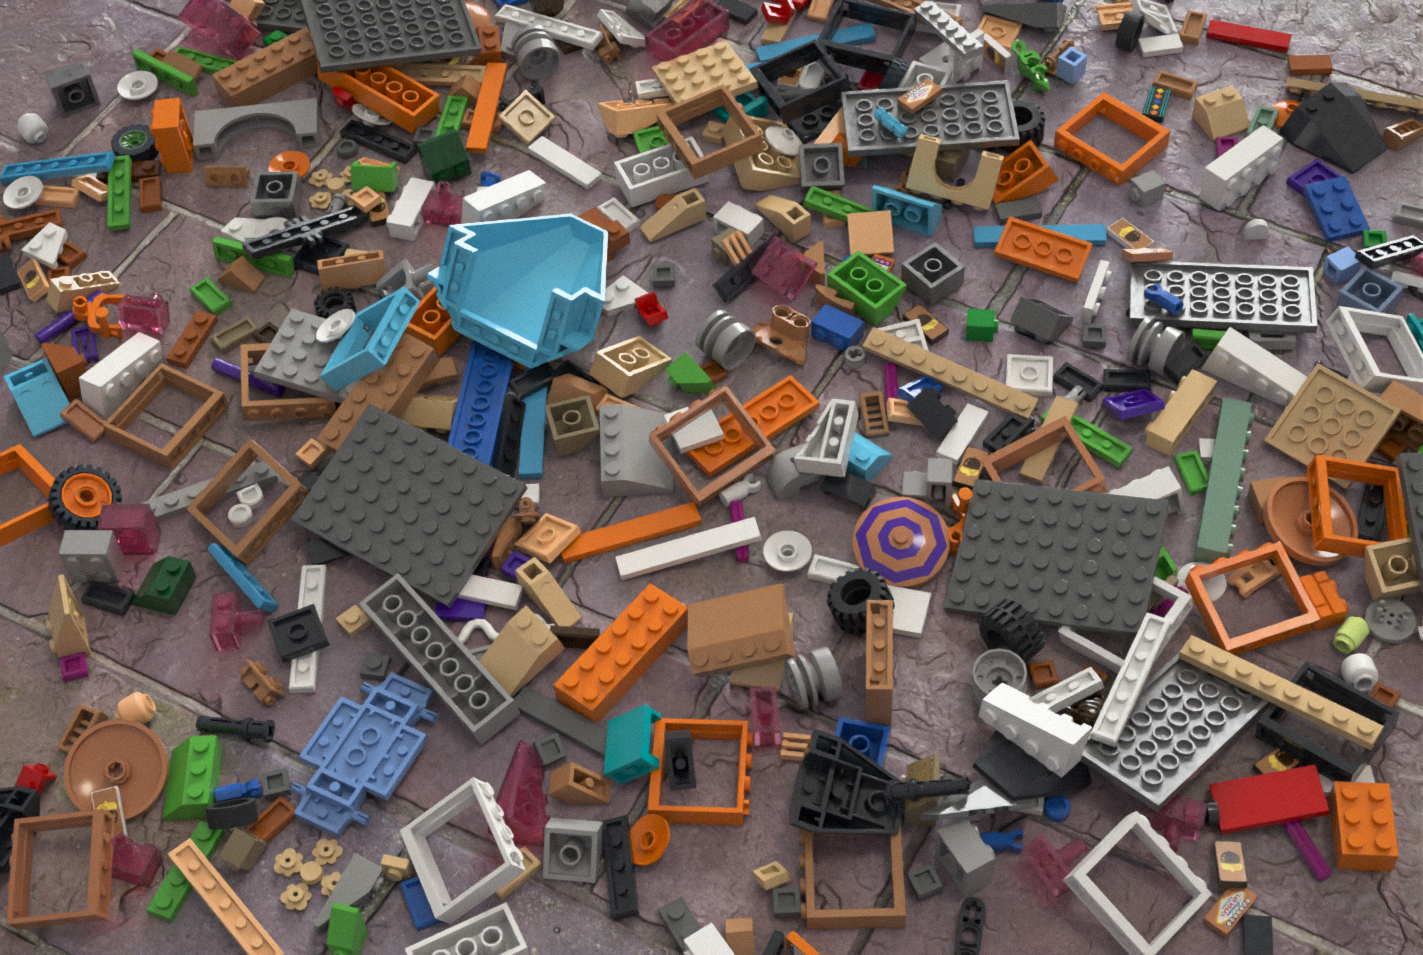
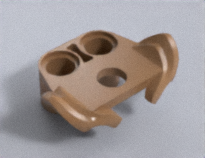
(790, 329)

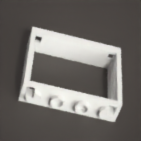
(1345, 327)
(1177, 614)
(426, 867)
(1108, 913)

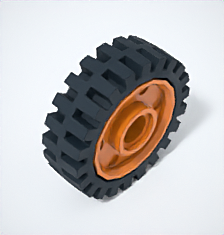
(82, 483)

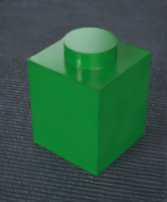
(981, 325)

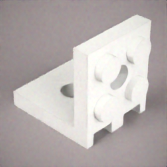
(960, 68)

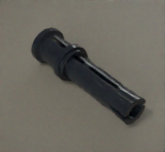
(245, 728)
(916, 789)

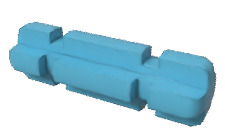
(890, 123)

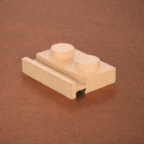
(1112, 14)

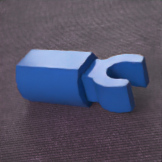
(1164, 299)
(236, 791)
(1000, 841)

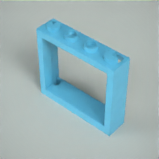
(389, 319)

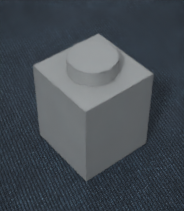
(1147, 188)

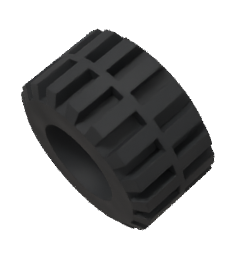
(1030, 124)
(850, 590)
(1011, 628)

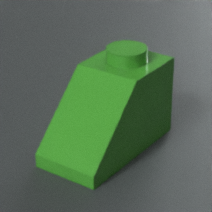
(689, 376)
(346, 930)

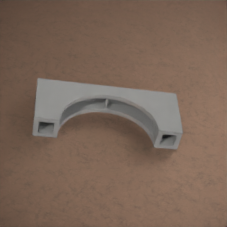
(218, 126)

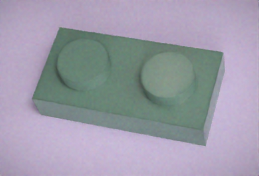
(1263, 116)

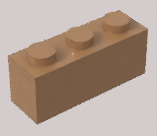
(352, 270)

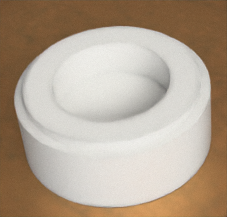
(240, 515)

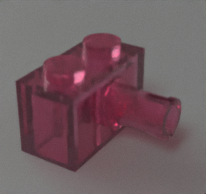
(442, 207)
(144, 313)
(227, 620)
(1179, 818)
(134, 861)
(1053, 863)

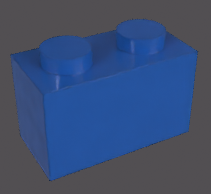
(837, 328)

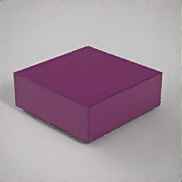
(74, 667)

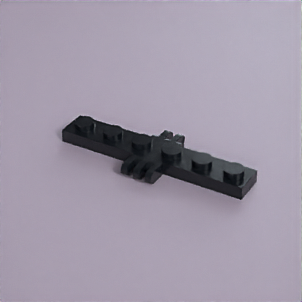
(304, 232)

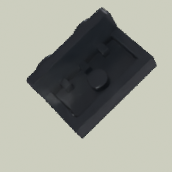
(932, 412)
(1008, 431)

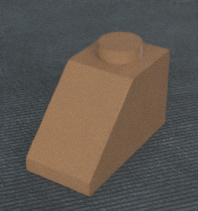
(579, 785)

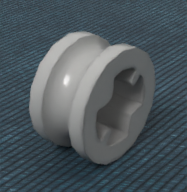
(859, 359)

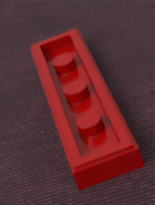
(1248, 36)

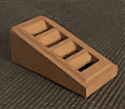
(1401, 135)
(871, 398)
(506, 542)
(77, 720)

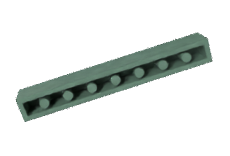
(1223, 481)

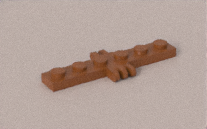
(26, 226)

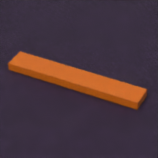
(486, 108)
(632, 532)

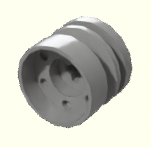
(535, 52)
(725, 340)
(1153, 345)
(997, 667)
(807, 679)

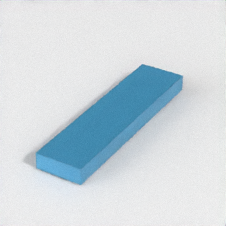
(243, 578)

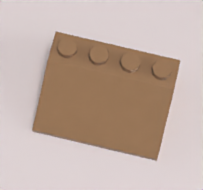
(739, 631)

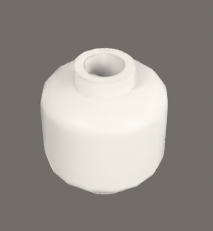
(32, 128)
(1359, 672)

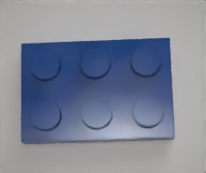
(1335, 208)

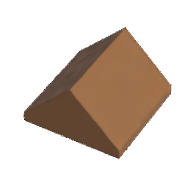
(571, 386)

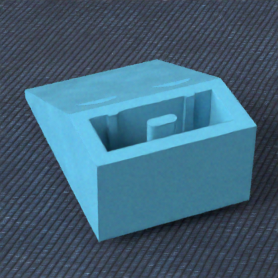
(38, 396)

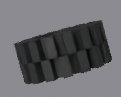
(332, 298)

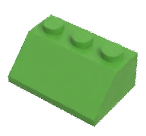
(868, 286)
(193, 778)

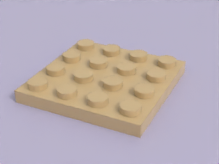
(703, 71)
(1332, 420)

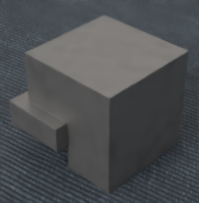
(648, 11)

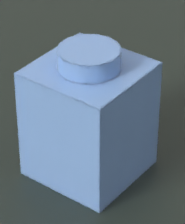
(1071, 65)
(1341, 266)

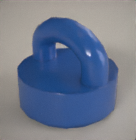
(489, 178)

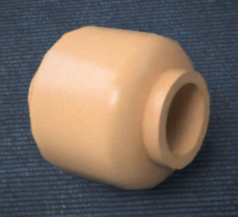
(136, 708)

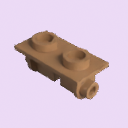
(607, 48)
(1052, 60)
(226, 176)
(527, 511)
(268, 686)

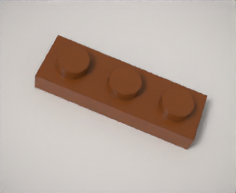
(192, 339)

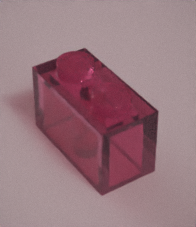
(765, 716)

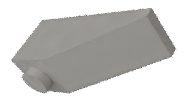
(352, 888)

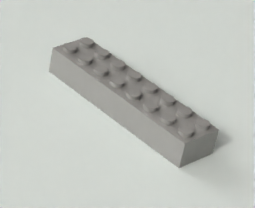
(440, 659)

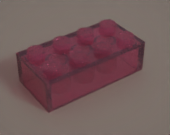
(220, 26)
(687, 30)

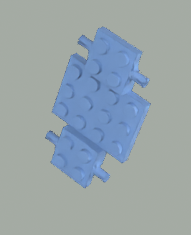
(362, 752)

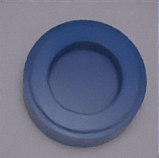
(1057, 808)

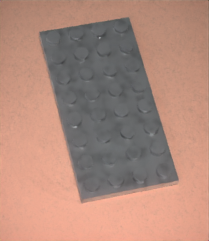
(961, 116)
(1227, 296)
(1174, 732)

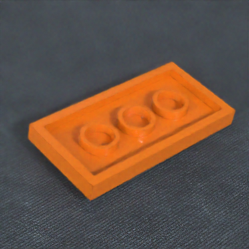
(1043, 249)

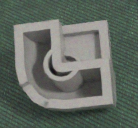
(784, 476)

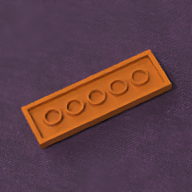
(771, 411)

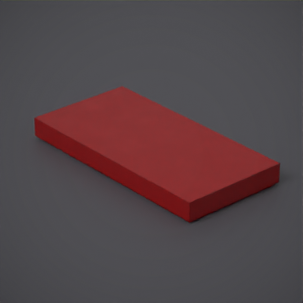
(1269, 799)

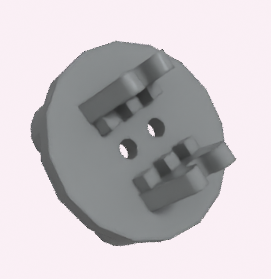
(1401, 624)

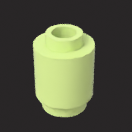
(1351, 634)

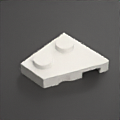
(621, 296)

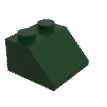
(444, 158)
(166, 585)

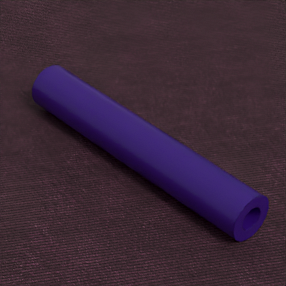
(60, 324)
(234, 372)

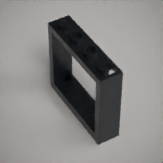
(873, 14)
(794, 60)
(1309, 753)

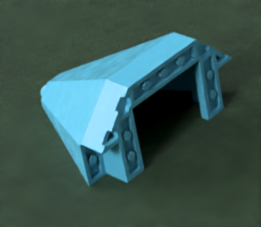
(525, 284)

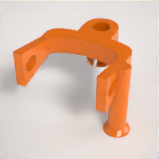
(91, 311)
(960, 508)

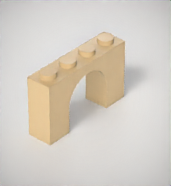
(925, 178)

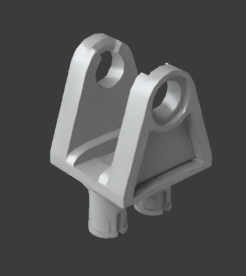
(406, 276)

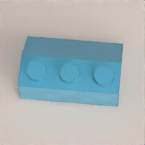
(907, 210)
(866, 458)

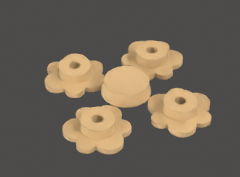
(334, 185)
(309, 873)

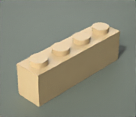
(1180, 412)

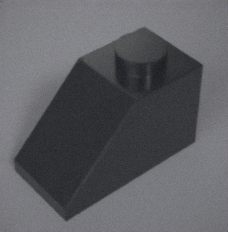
(680, 759)

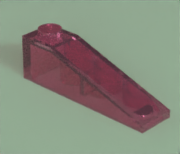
(523, 798)

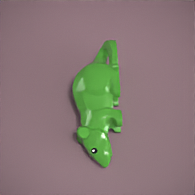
(1029, 66)

